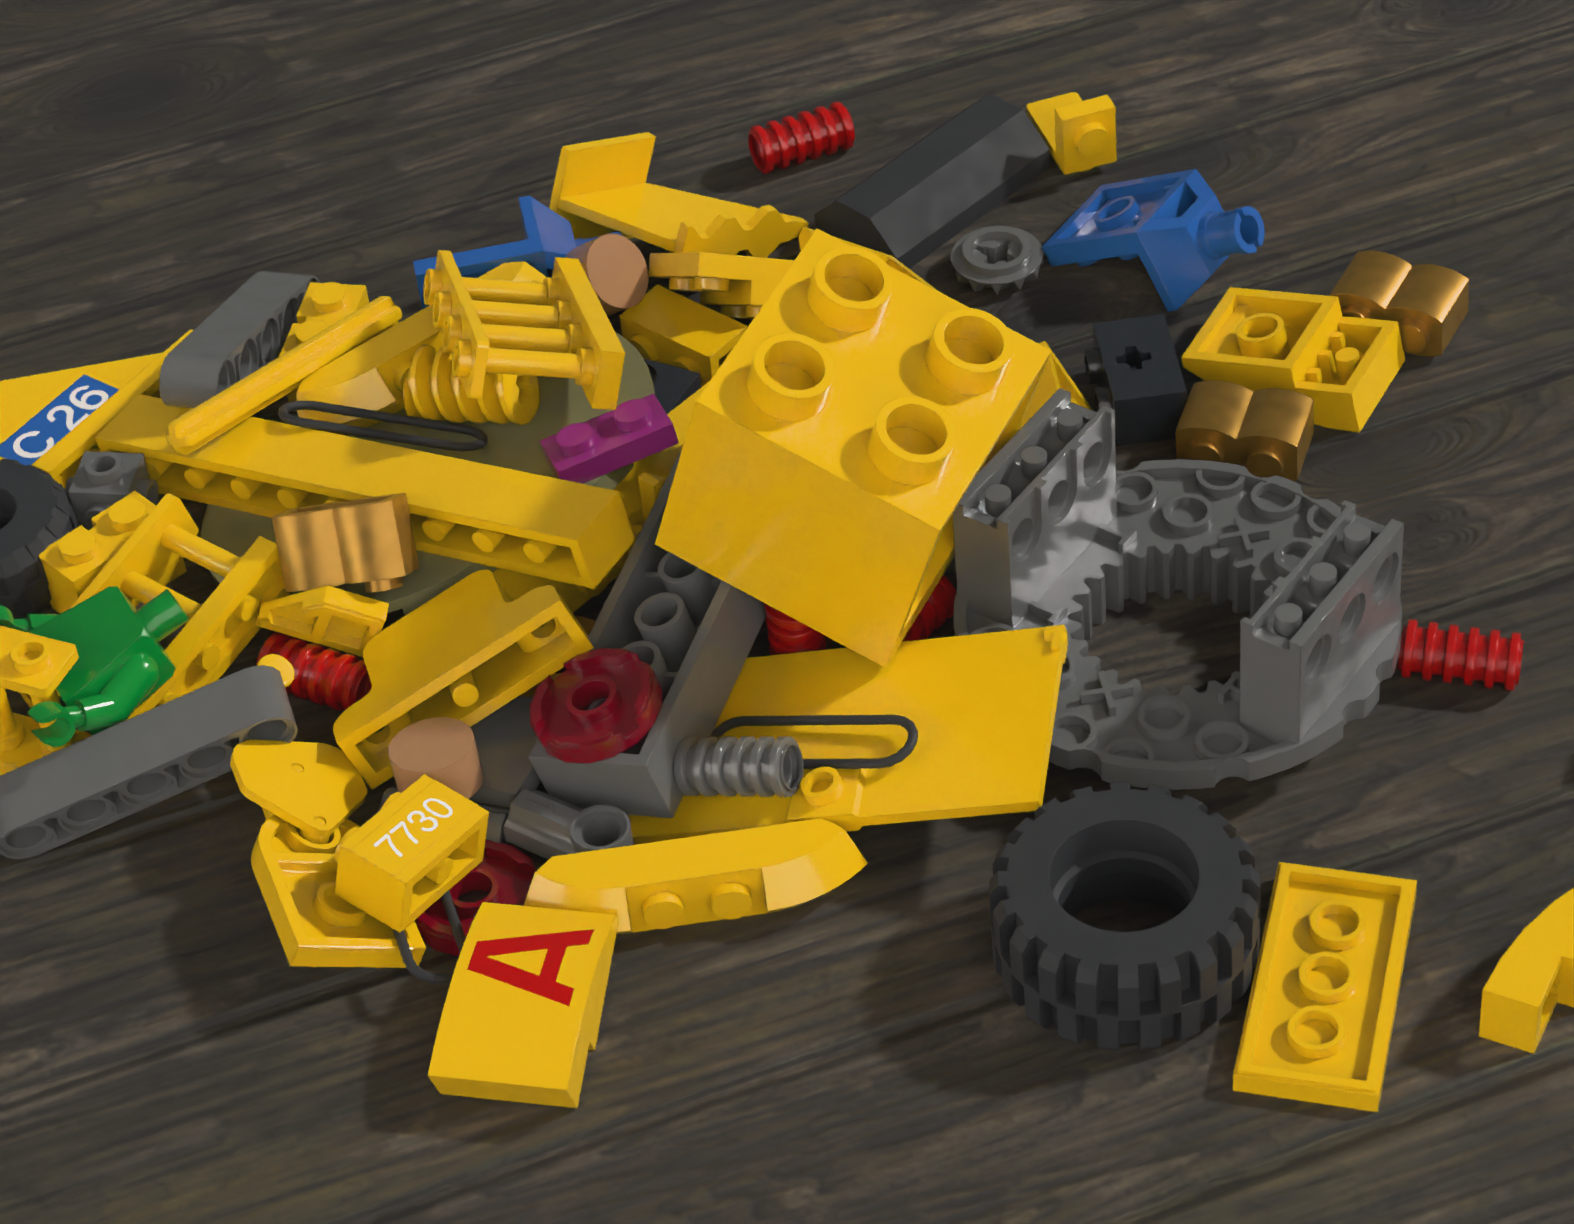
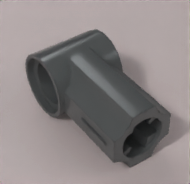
(560, 828)

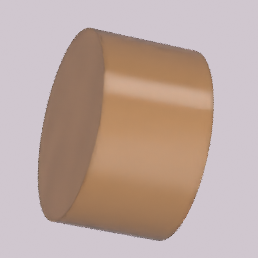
(614, 271)
(441, 750)

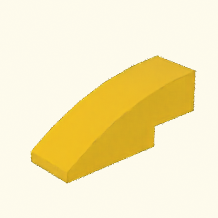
(1531, 979)

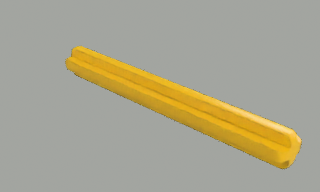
(279, 376)

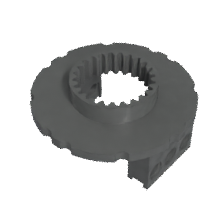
(1065, 536)

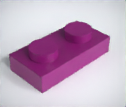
(610, 440)

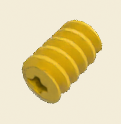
(437, 395)

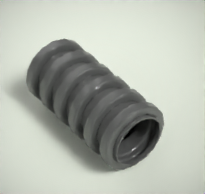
(738, 766)

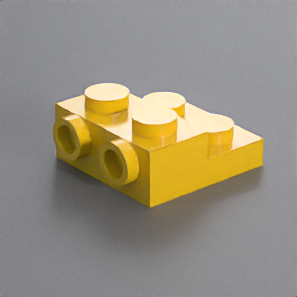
(724, 280)

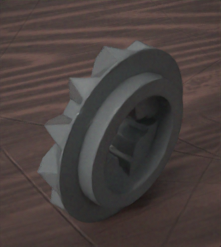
(990, 245)

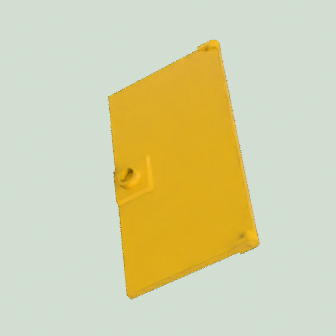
(979, 716)

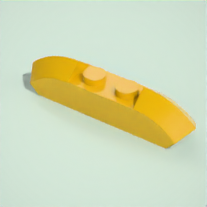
(376, 370)
(701, 875)

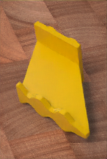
(605, 190)

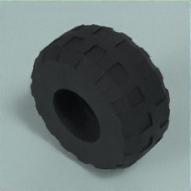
(32, 517)

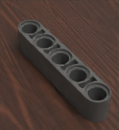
(234, 339)
(140, 761)

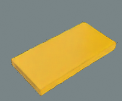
(1326, 987)

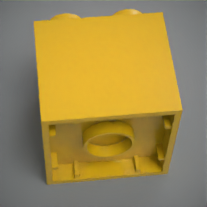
(845, 443)

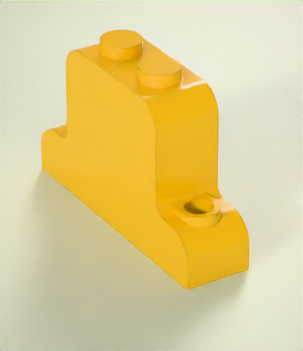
(456, 661)

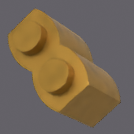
(1422, 298)
(1247, 428)
(347, 544)

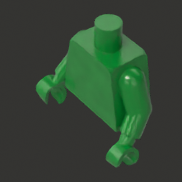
(116, 663)

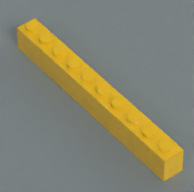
(454, 504)

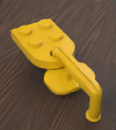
(306, 804)

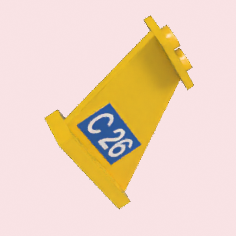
(58, 413)

